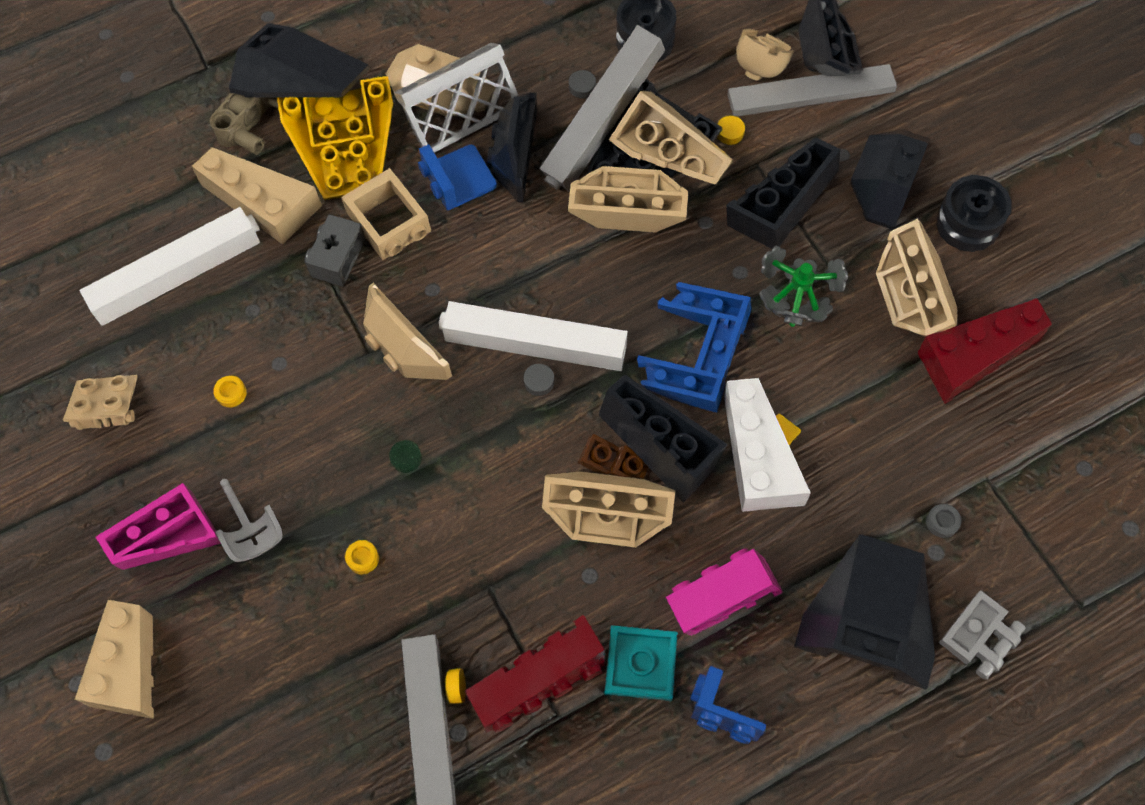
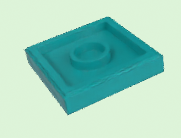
(641, 663)

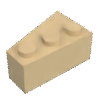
(120, 662)

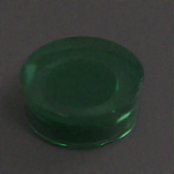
(405, 456)

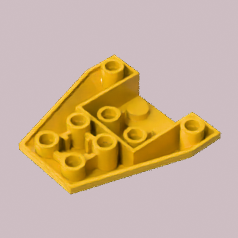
(341, 137)

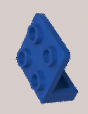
(457, 175)
(712, 717)

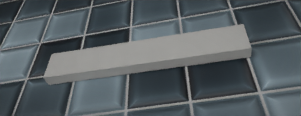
(810, 90)

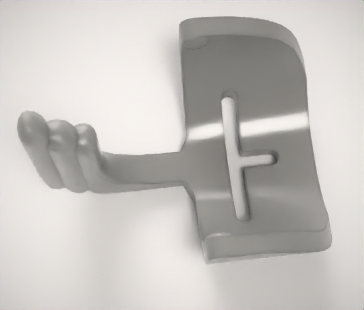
(247, 550)

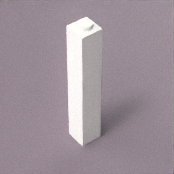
(170, 266)
(534, 336)

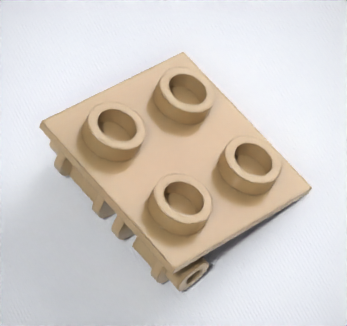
(101, 401)

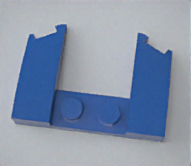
(704, 384)

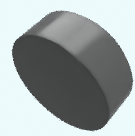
(581, 83)
(539, 379)
(943, 520)

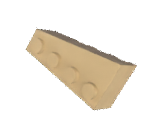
(273, 199)

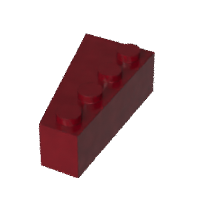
(979, 347)
(537, 676)

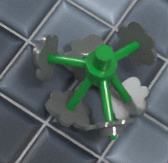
(801, 278)

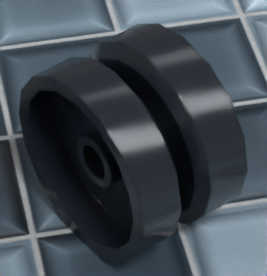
(652, 15)
(973, 213)

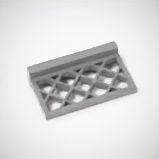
(445, 78)

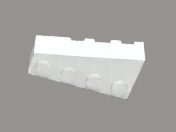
(761, 455)

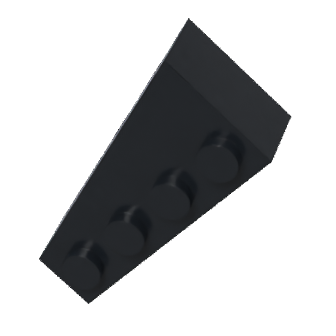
(783, 198)
(662, 436)

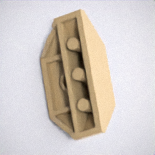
(421, 61)
(628, 199)
(915, 282)
(400, 340)
(607, 507)

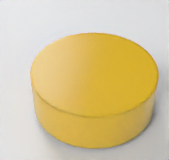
(732, 130)
(230, 391)
(362, 557)
(455, 686)

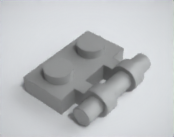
(973, 629)

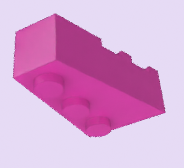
(159, 531)
(722, 591)

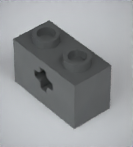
(335, 250)

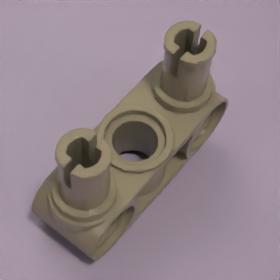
(235, 119)

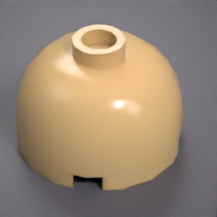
(762, 55)

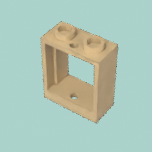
(376, 192)

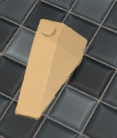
(664, 137)

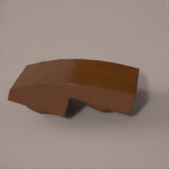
(611, 460)

